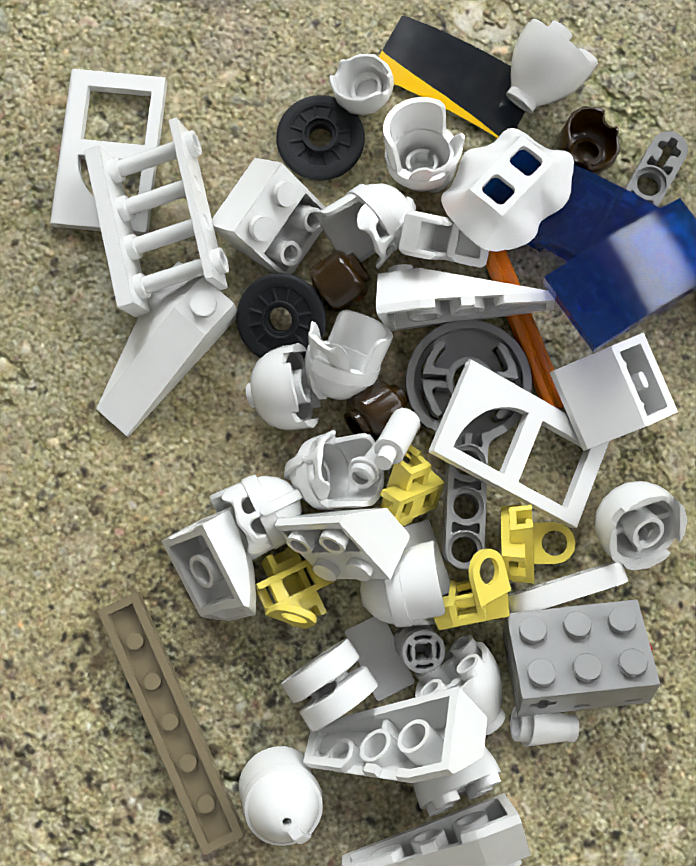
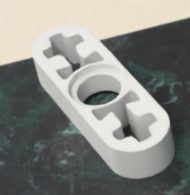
(568, 588)

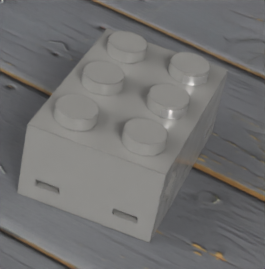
(579, 658)

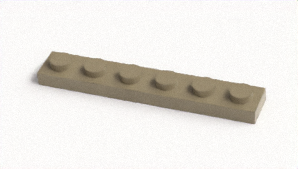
(172, 723)

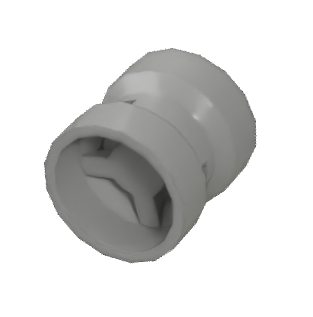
(414, 640)

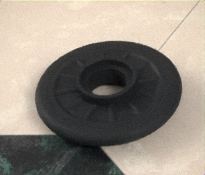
(315, 161)
(273, 292)

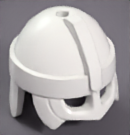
(419, 146)
(367, 221)
(348, 358)
(322, 472)
(257, 507)
(412, 592)
(276, 788)

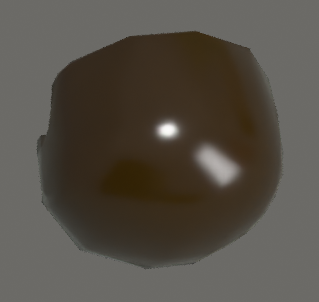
(590, 139)

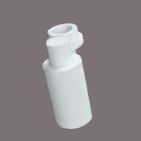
(387, 450)

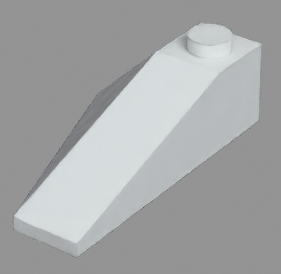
(430, 298)
(164, 348)
(404, 739)
(473, 836)

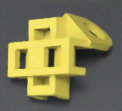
(410, 488)
(523, 542)
(294, 596)
(484, 601)

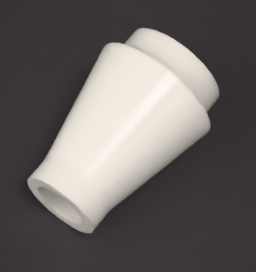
(544, 728)

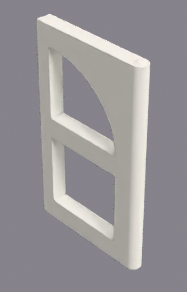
(72, 201)
(485, 390)

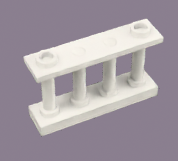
(118, 210)

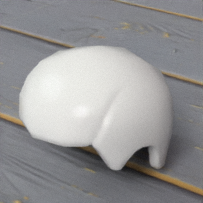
(362, 84)

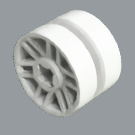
(329, 685)

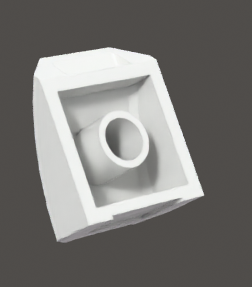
(215, 566)

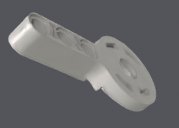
(462, 342)

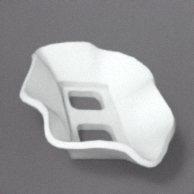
(534, 197)

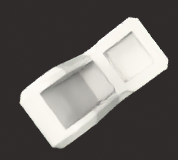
(438, 239)

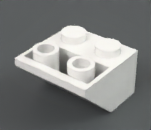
(270, 217)
(613, 392)
(347, 542)

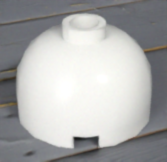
(281, 389)
(639, 524)

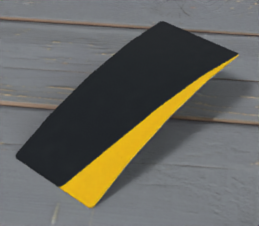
(452, 72)

